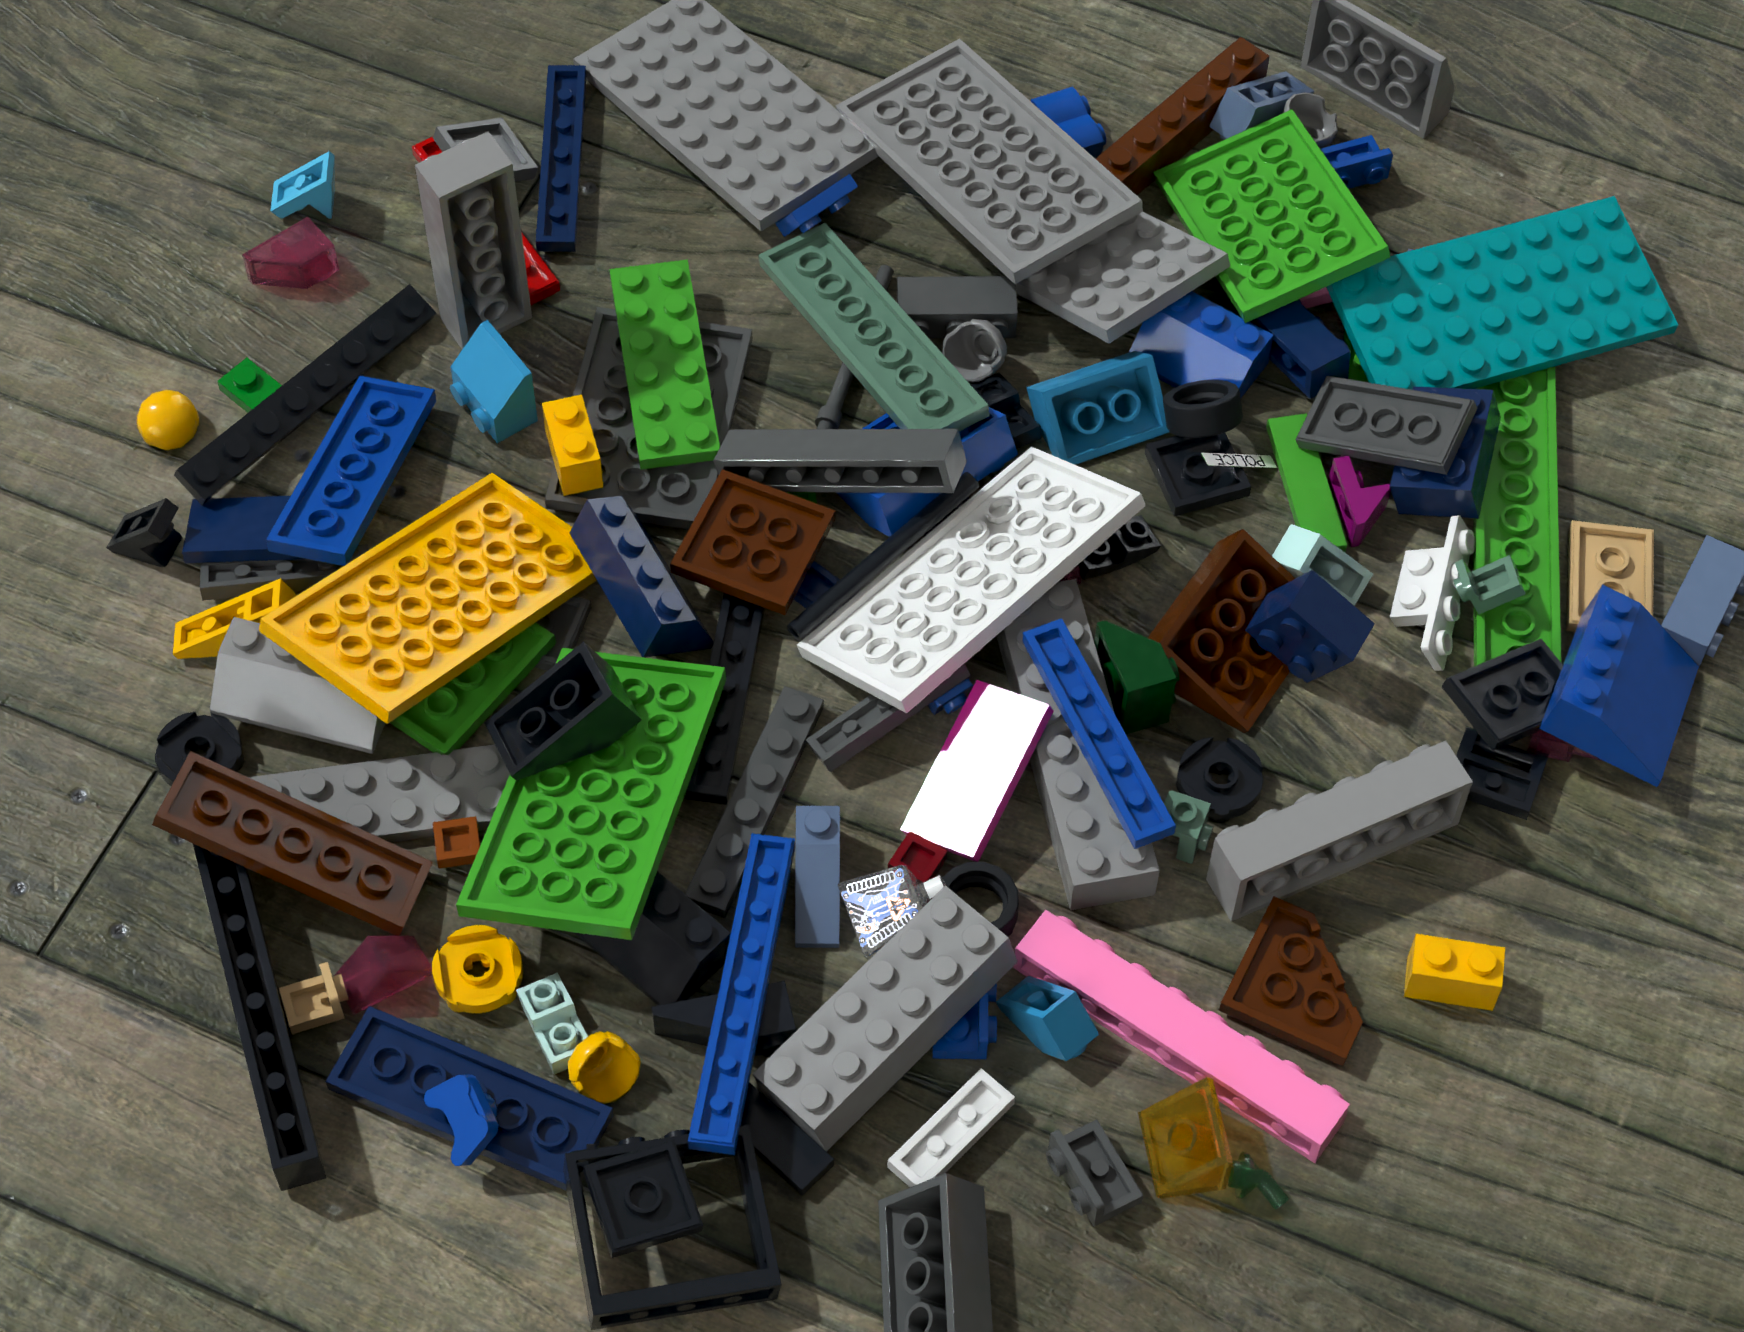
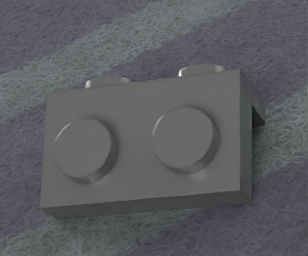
(1094, 1172)

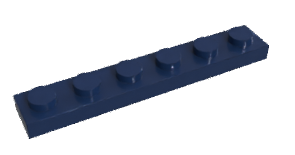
(561, 159)

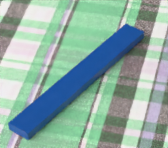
(742, 995)

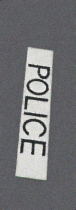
(1239, 460)

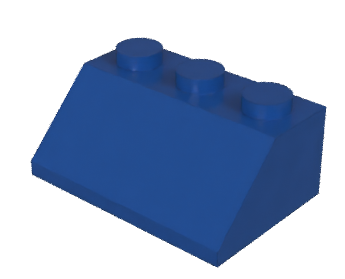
(1203, 342)

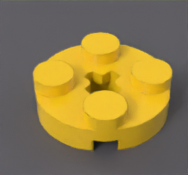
(481, 993)

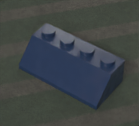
(637, 579)

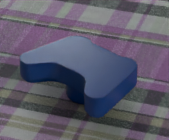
(469, 1113)

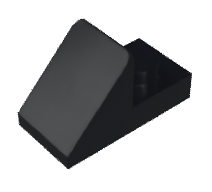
(148, 534)

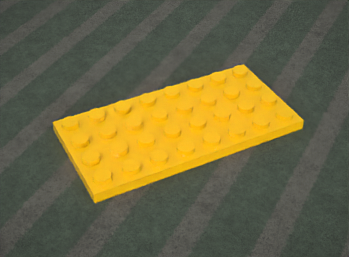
(433, 598)

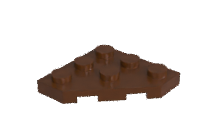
(1294, 985)

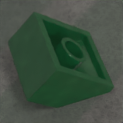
(1136, 676)

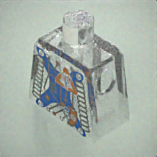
(884, 903)

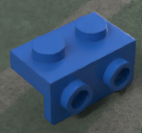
(1359, 161)
(807, 215)

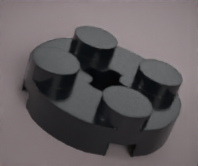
(201, 731)
(1219, 756)

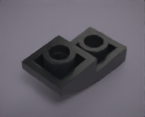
(1125, 547)

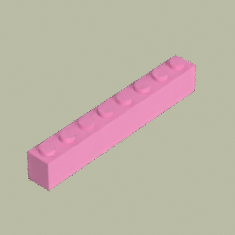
(1183, 1036)

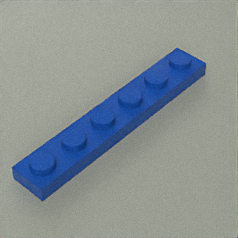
(1098, 734)

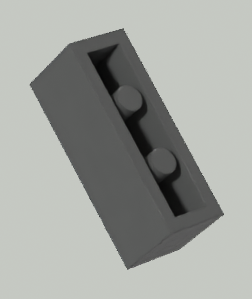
(946, 302)

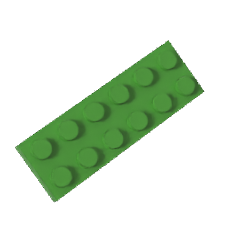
(664, 364)

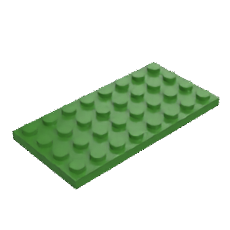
(589, 835)

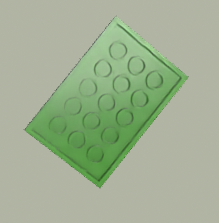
(1275, 212)

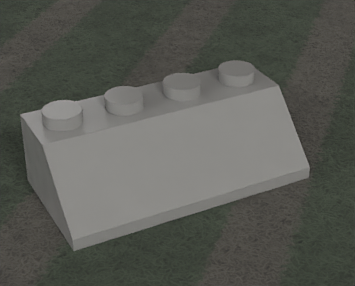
(276, 691)

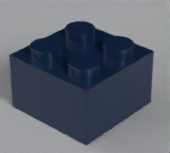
(1309, 627)

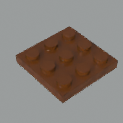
(753, 542)

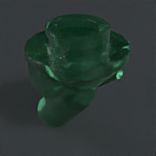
(1247, 1176)

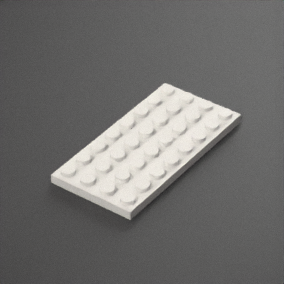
(970, 578)

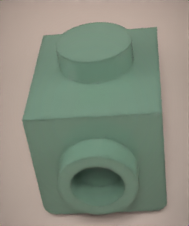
(1490, 584)
(1191, 824)

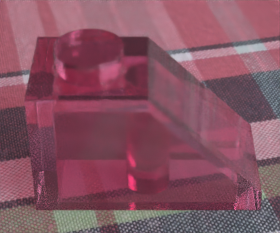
(292, 258)

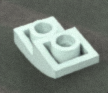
(552, 1019)

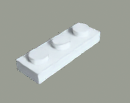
(952, 1130)

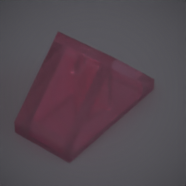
(382, 969)

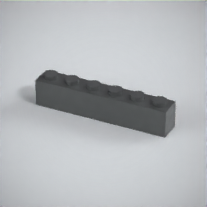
(846, 459)

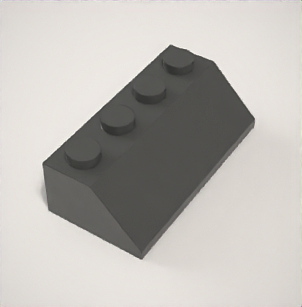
(935, 1258)

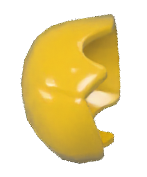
(167, 420)
(603, 1067)

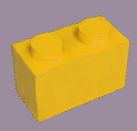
(572, 445)
(1454, 972)

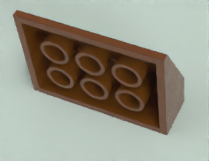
(1207, 638)

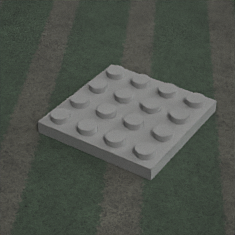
(1124, 276)

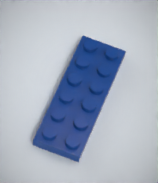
(351, 471)

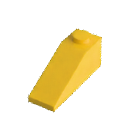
(204, 632)

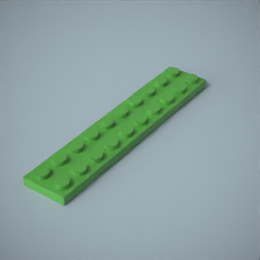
(1522, 517)

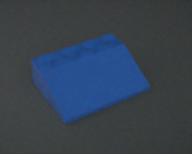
(986, 449)
(1621, 687)

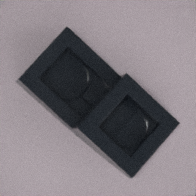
(1005, 398)

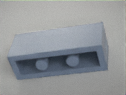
(1706, 599)

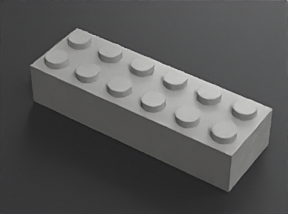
(474, 237)
(1337, 829)
(885, 1017)

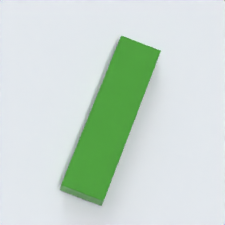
(1304, 480)

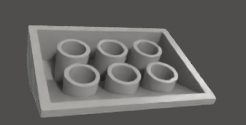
(1378, 65)

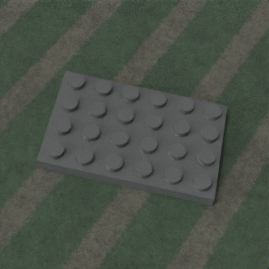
(661, 494)

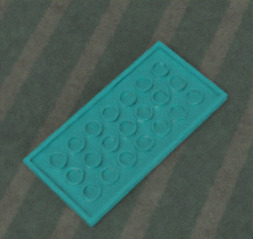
(1504, 301)

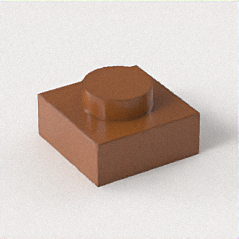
(456, 841)

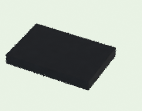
(1507, 694)

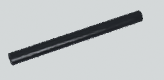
(881, 558)

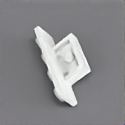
(1428, 591)

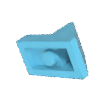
(307, 185)

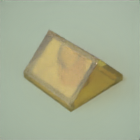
(1187, 1142)

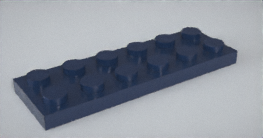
(396, 1062)

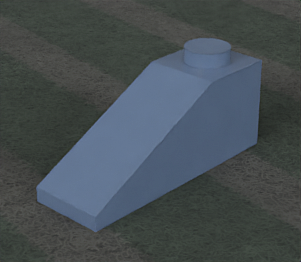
(1255, 103)
(817, 877)

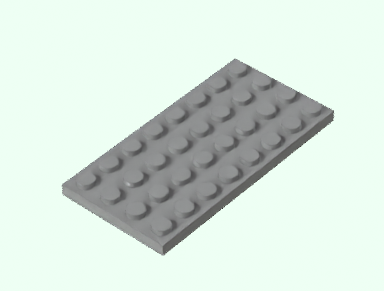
(726, 109)
(990, 160)

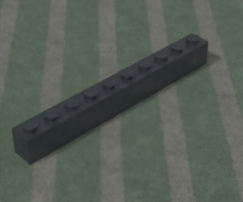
(261, 1021)

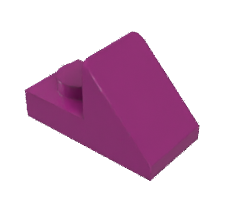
(1356, 505)

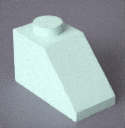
(1307, 551)

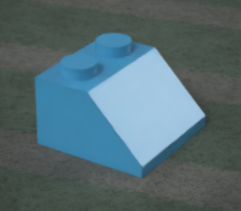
(494, 384)

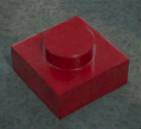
(920, 856)

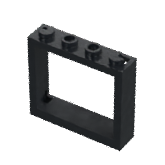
(686, 1296)

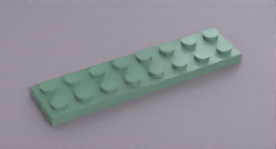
(872, 333)

